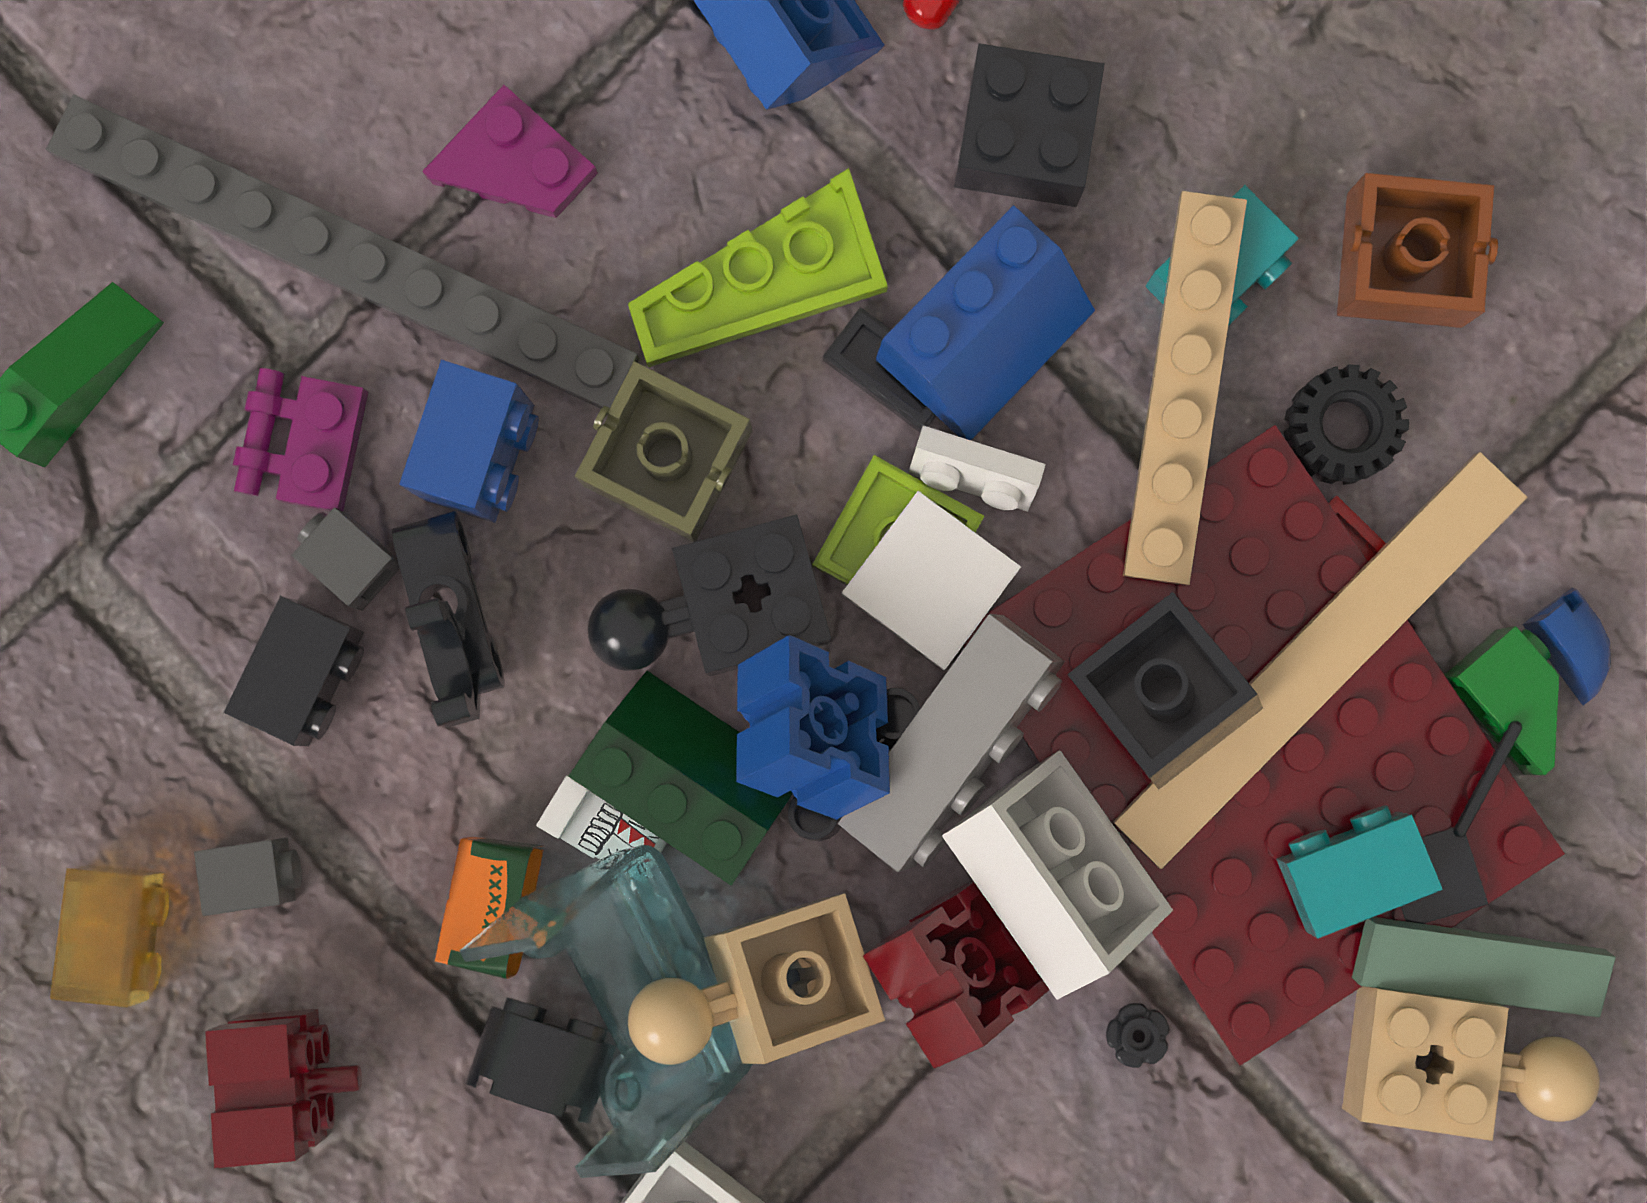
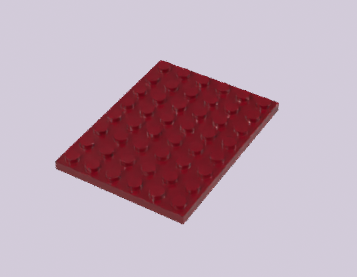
(1387, 737)

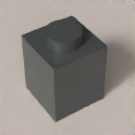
(345, 557)
(247, 876)

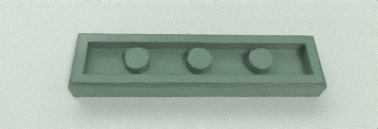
(1483, 967)

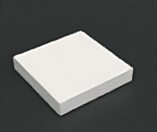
(930, 580)

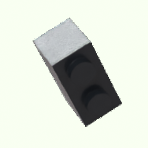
(296, 673)

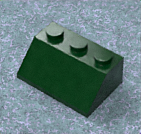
(677, 777)

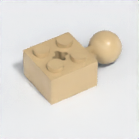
(751, 962)
(1467, 1068)

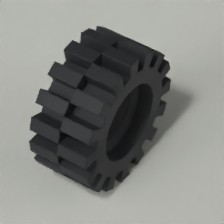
(1372, 398)

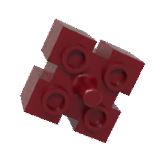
(956, 974)
(270, 1088)

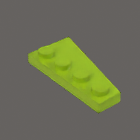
(781, 272)

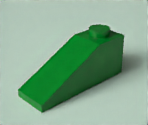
(70, 372)

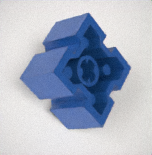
(812, 728)

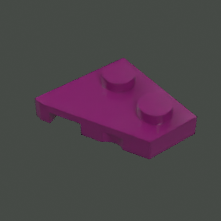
(513, 158)

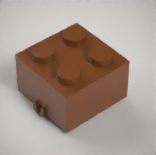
(1416, 250)

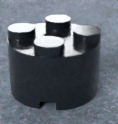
(540, 1061)

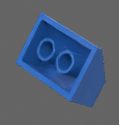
(791, 45)
(987, 325)

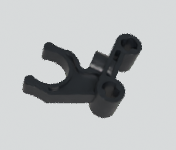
(457, 645)

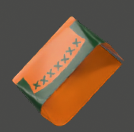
(484, 885)

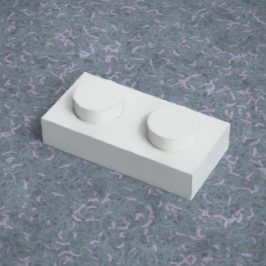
(977, 469)

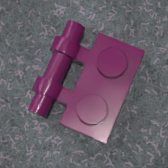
(319, 443)

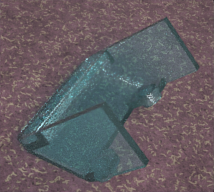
(623, 931)

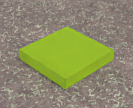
(872, 511)

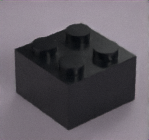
(1029, 125)
(1166, 690)

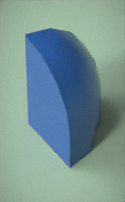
(1576, 643)

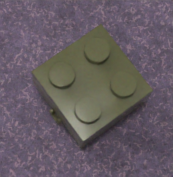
(664, 451)

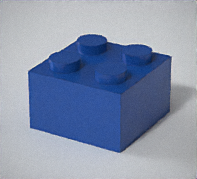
(470, 442)

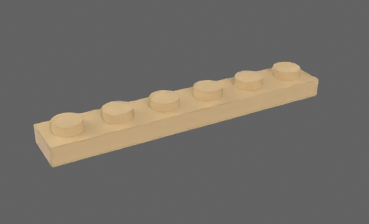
(1184, 388)

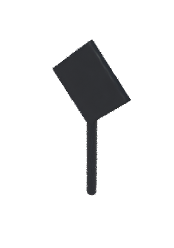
(1452, 853)

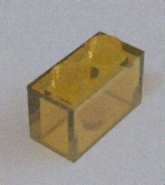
(109, 936)

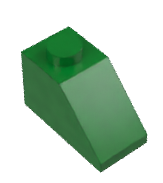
(1510, 682)

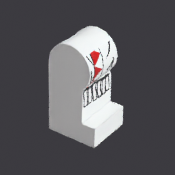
(592, 823)

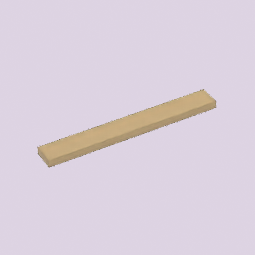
(1328, 653)

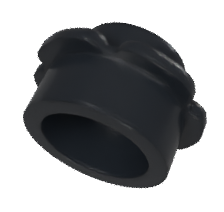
(1120, 1035)

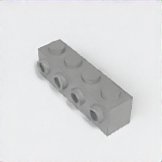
(954, 741)

